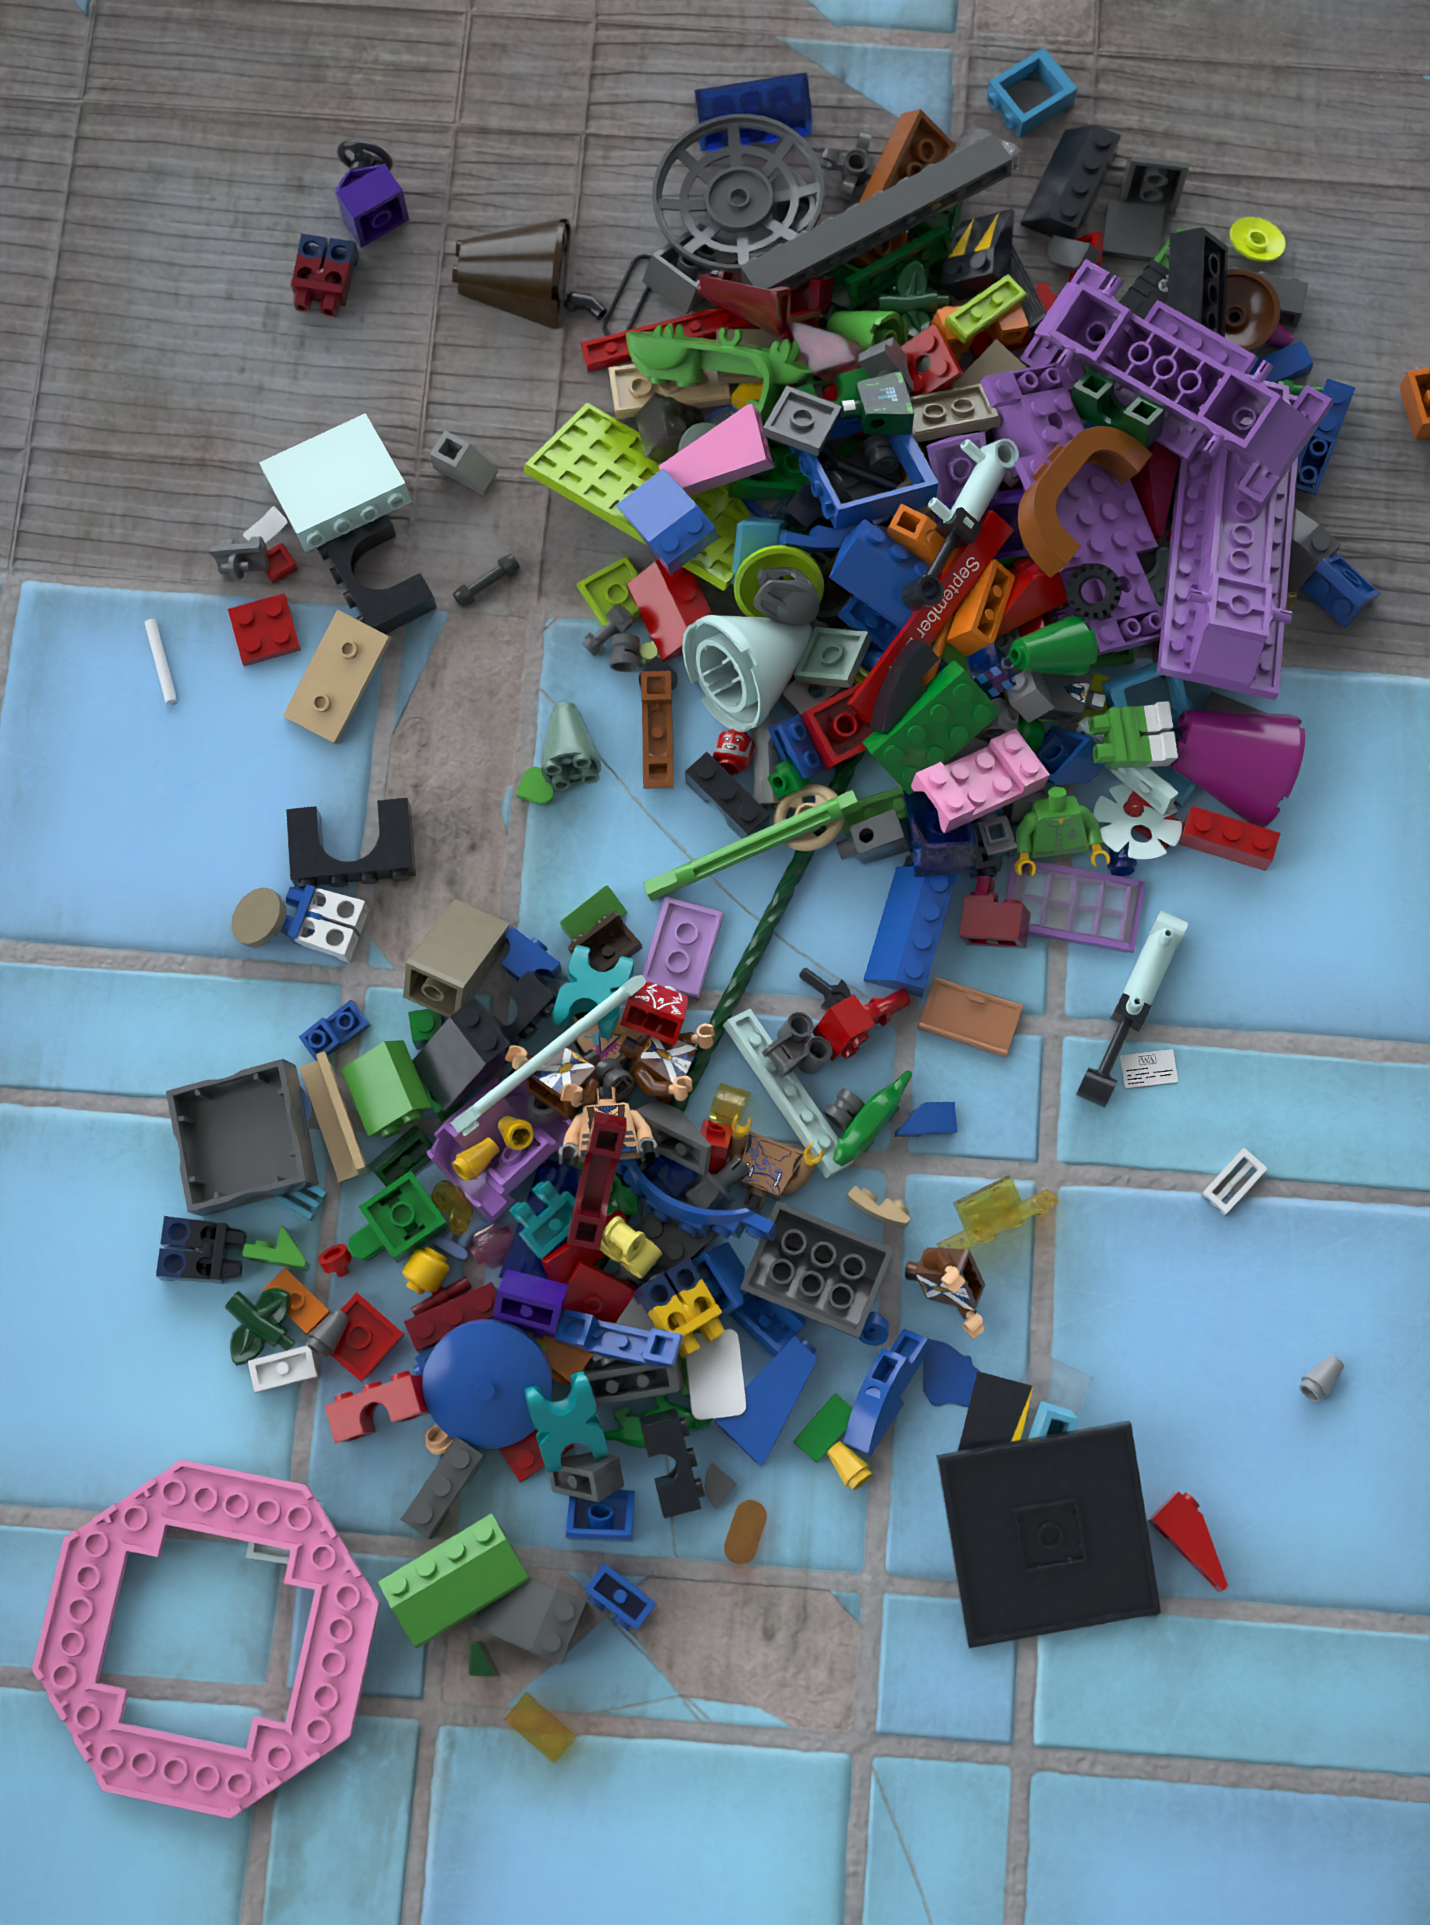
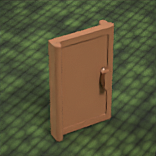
(970, 1021)

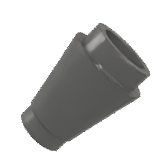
(328, 1333)

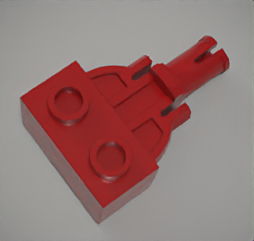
(849, 1022)

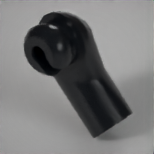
(585, 300)

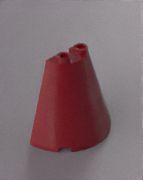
(769, 308)

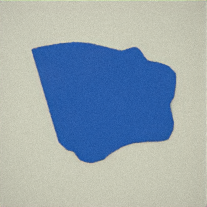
(948, 1375)

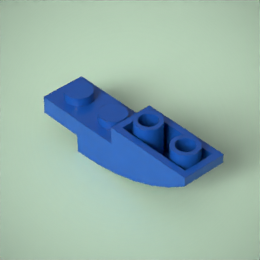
(1318, 449)
(881, 1391)

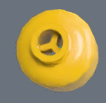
(425, 1270)

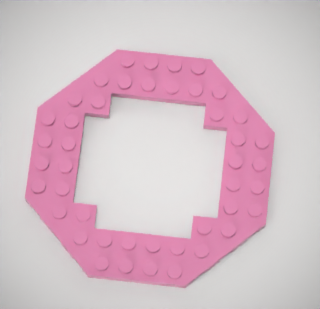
(330, 1667)

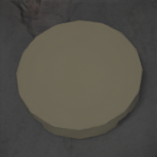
(258, 917)

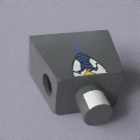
(1071, 696)

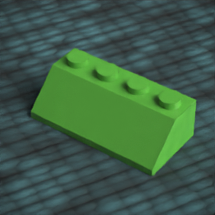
(453, 1580)

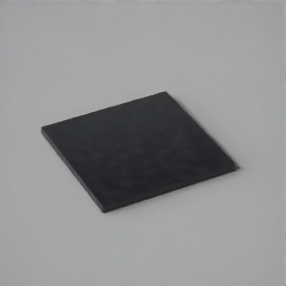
(1049, 1534)

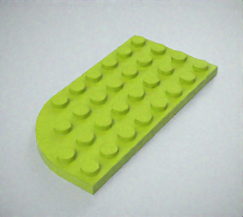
(604, 461)

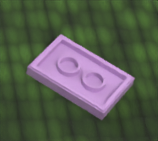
(682, 946)

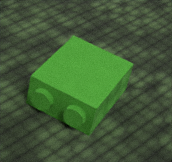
(386, 1089)

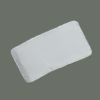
(267, 526)

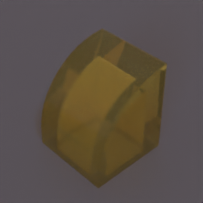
(728, 1103)

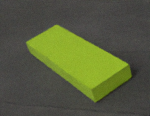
(985, 309)

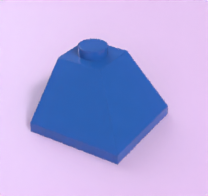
(1068, 757)
(723, 1277)

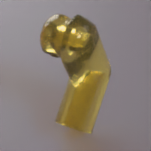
(461, 1211)

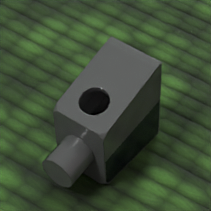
(886, 837)

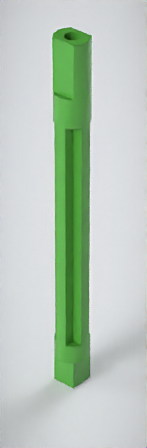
(752, 845)

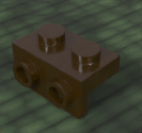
(607, 942)

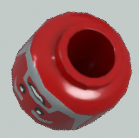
(734, 751)

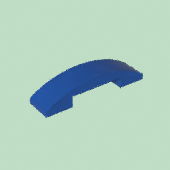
(618, 1341)

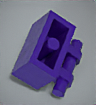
(530, 1303)

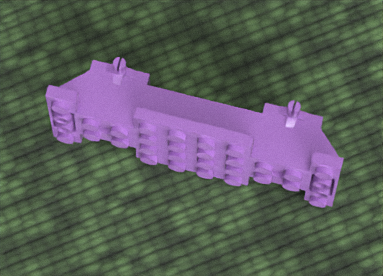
(1187, 371)
(1091, 508)

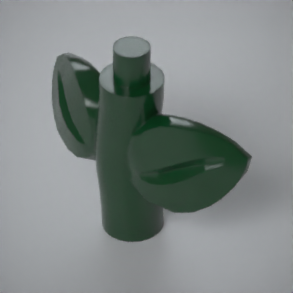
(913, 299)
(259, 1324)

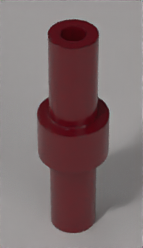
(442, 1296)

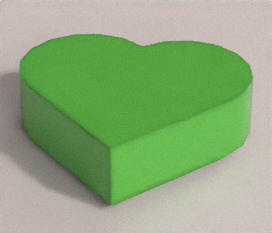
(535, 788)

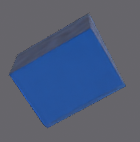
(603, 1520)

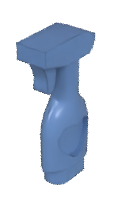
(459, 1249)

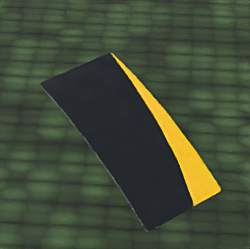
(995, 1412)

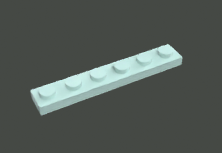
(786, 1091)

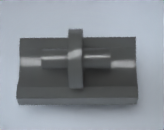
(240, 557)

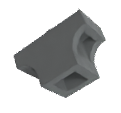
(886, 359)

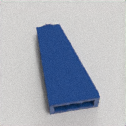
(770, 1400)

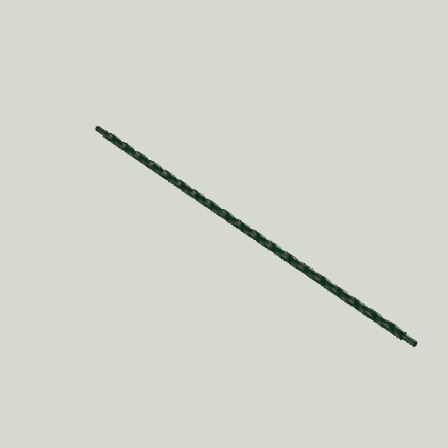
(752, 956)

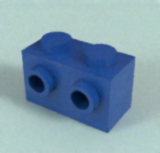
(621, 1597)

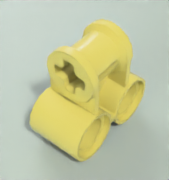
(629, 1247)

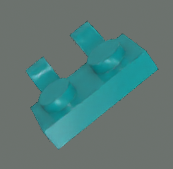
(551, 1225)

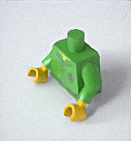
(1057, 828)

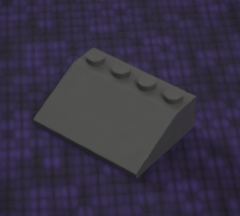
(818, 1270)

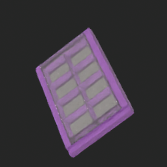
(1079, 905)

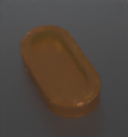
(745, 1532)

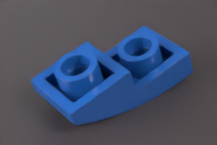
(335, 1031)

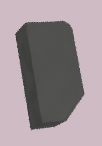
(1070, 253)

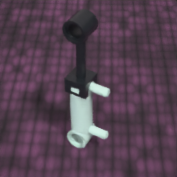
(962, 523)
(1135, 1001)

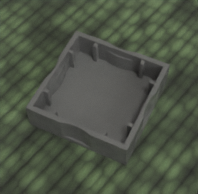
(242, 1138)

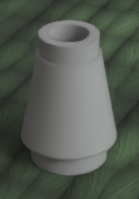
(1321, 1379)

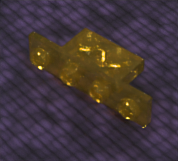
(994, 1210)

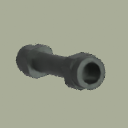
(506, 566)

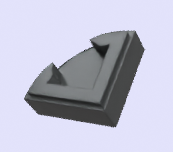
(717, 1485)

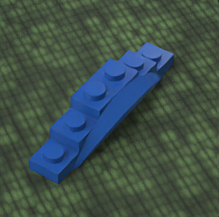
(691, 1218)

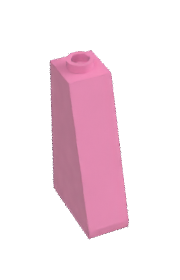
(722, 454)

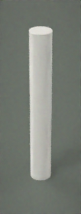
(160, 661)

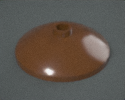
(1256, 306)

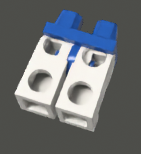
(325, 921)

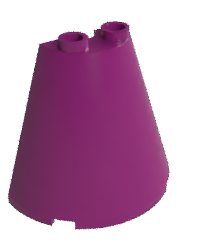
(1241, 758)

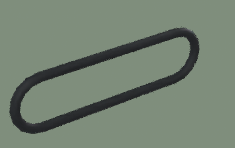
(604, 327)

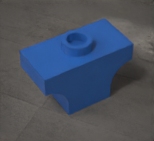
(528, 955)

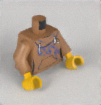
(773, 1166)

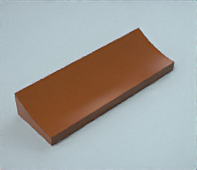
(910, 149)

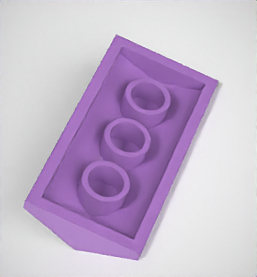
(952, 464)

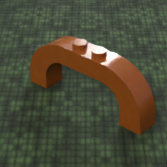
(1037, 514)

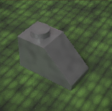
(588, 1477)

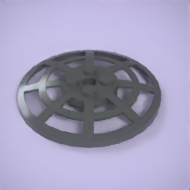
(733, 182)

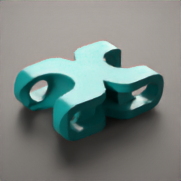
(590, 988)
(566, 1422)

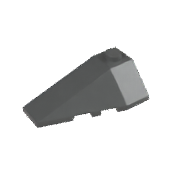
(1308, 547)

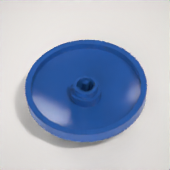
(479, 1382)

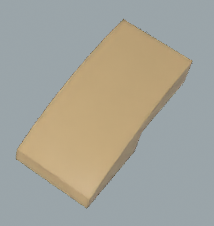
(888, 1212)

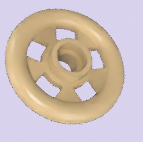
(794, 800)

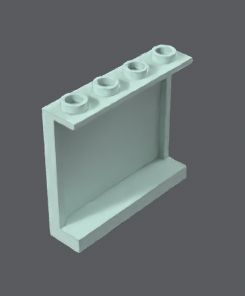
(336, 482)

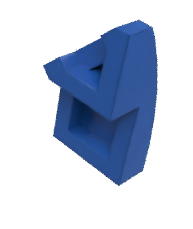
(930, 1119)

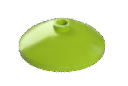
(775, 556)

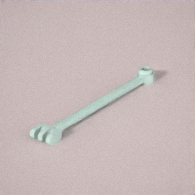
(467, 1121)

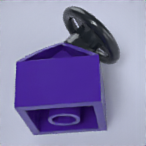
(368, 193)

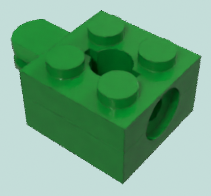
(398, 1220)

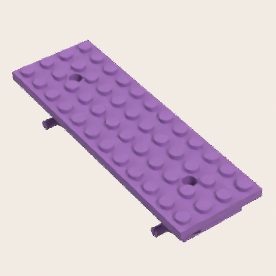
(1227, 575)

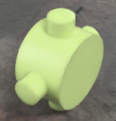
(648, 652)

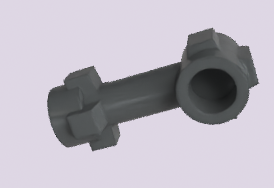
(619, 619)

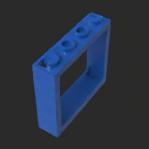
(922, 490)

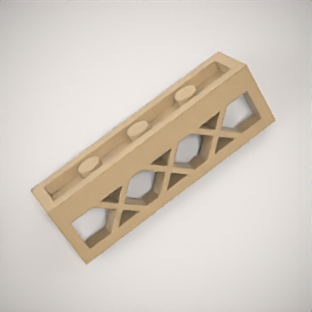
(334, 1119)

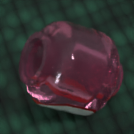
(492, 1245)

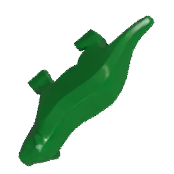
(870, 1121)
(631, 1430)

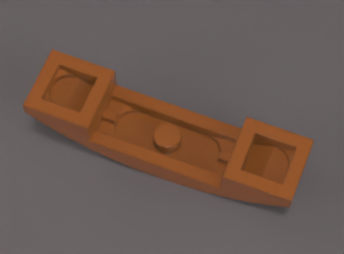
(657, 729)

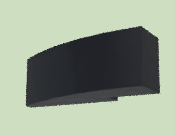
(902, 685)

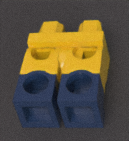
(681, 1304)

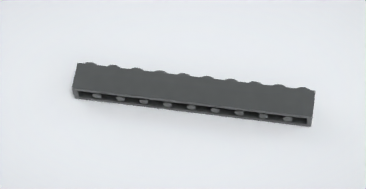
(881, 217)

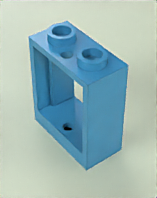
(1052, 77)
(1115, 686)

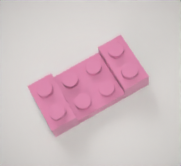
(982, 780)

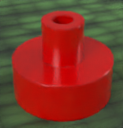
(335, 1260)

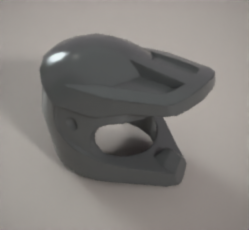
(786, 601)

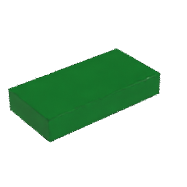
(824, 1428)

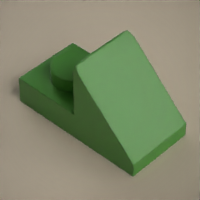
(285, 1255)

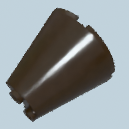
(516, 270)

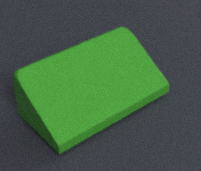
(588, 913)

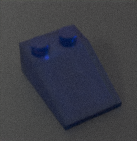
(931, 849)

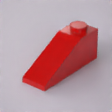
(1188, 1533)

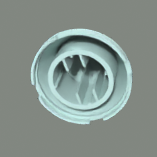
(742, 664)

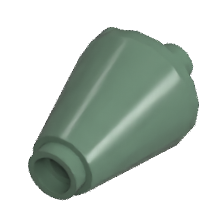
(569, 750)

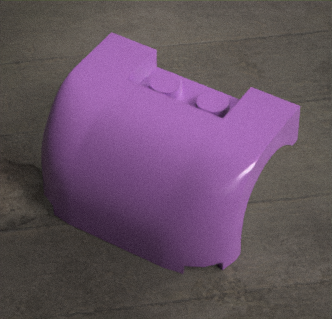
(508, 1167)

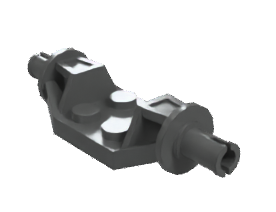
(672, 1242)

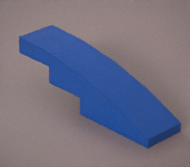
(820, 538)

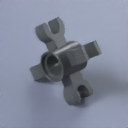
(856, 157)

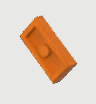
(305, 1307)

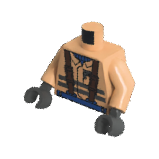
(638, 1134)

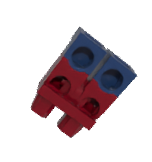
(323, 273)

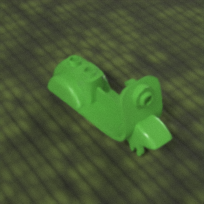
(684, 358)

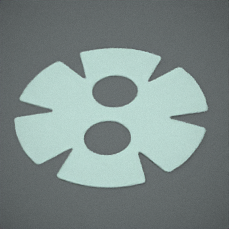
(1119, 831)

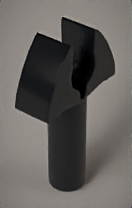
(825, 988)

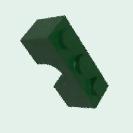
(1098, 404)

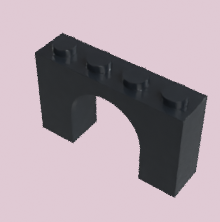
(377, 608)
(391, 857)

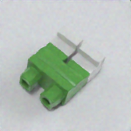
(1135, 736)

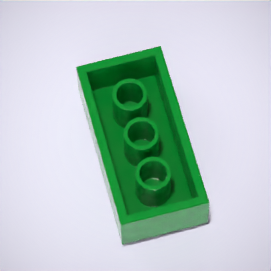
(934, 727)

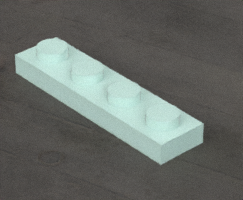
(1140, 779)

